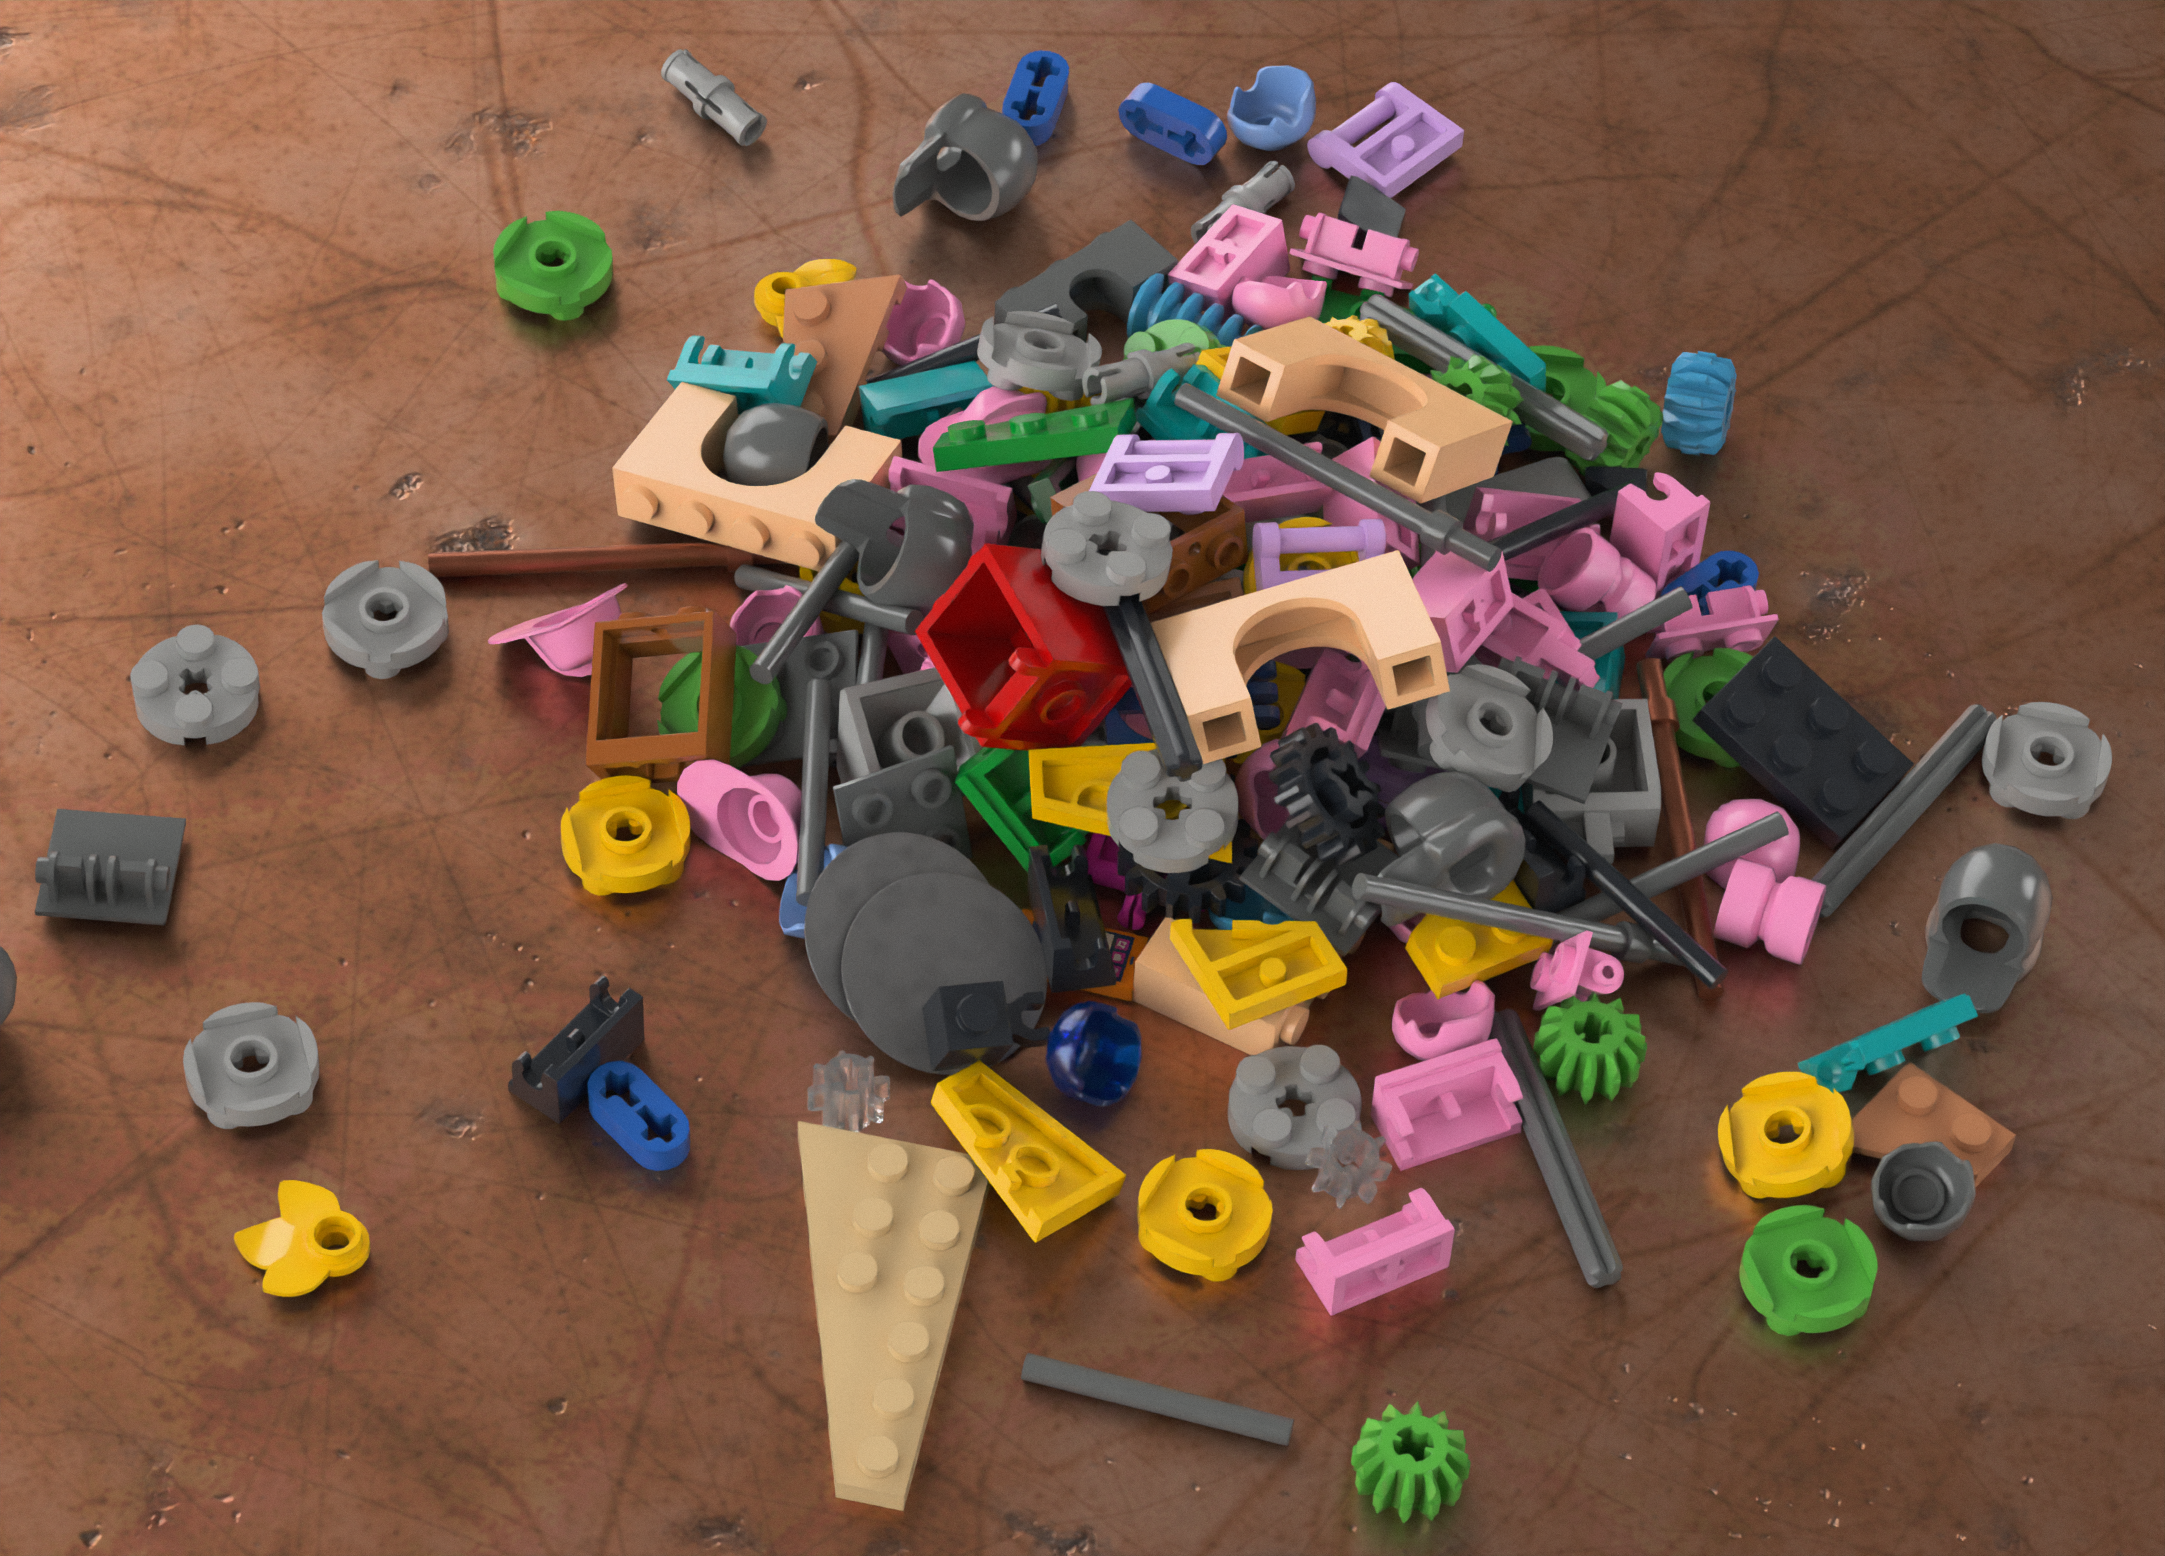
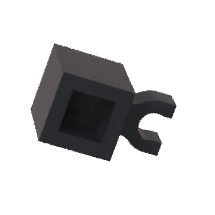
(977, 1024)

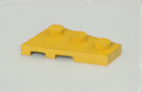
(1074, 782)
(1024, 1152)

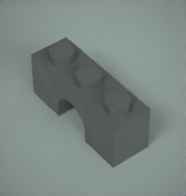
(1094, 278)

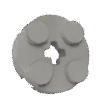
(1037, 354)
(1137, 544)
(392, 644)
(196, 658)
(1467, 747)
(2039, 788)
(1167, 843)
(1286, 1074)
(257, 1097)

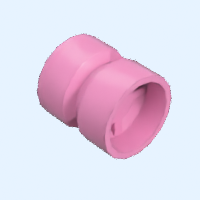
(1591, 576)
(1769, 911)

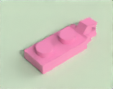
(1540, 642)

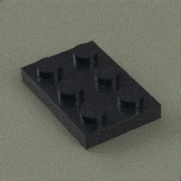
(1803, 742)

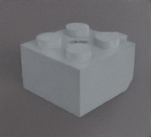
(1625, 791)

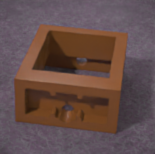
(1217, 549)
(644, 635)

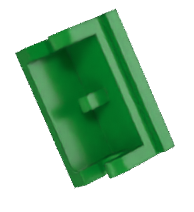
(1001, 792)

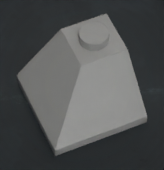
(897, 722)

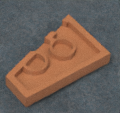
(842, 330)

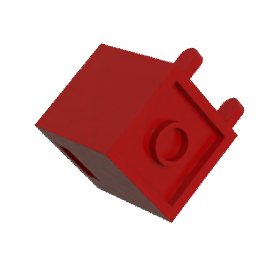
(1022, 653)

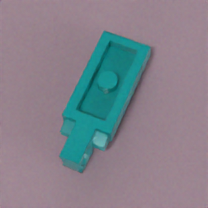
(1476, 328)
(1882, 1046)

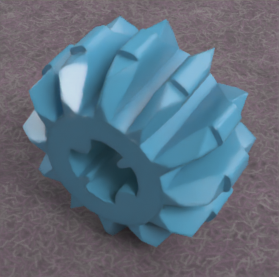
(1698, 403)

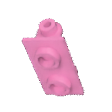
(1332, 250)
(1732, 624)
(1574, 971)

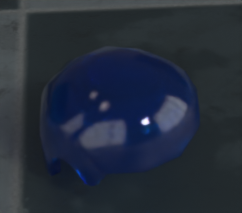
(1094, 1053)

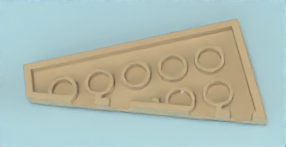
(888, 1271)

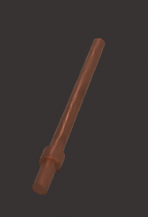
(592, 559)
(1676, 808)

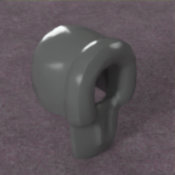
(981, 169)
(773, 444)
(896, 567)
(1451, 839)
(1994, 886)

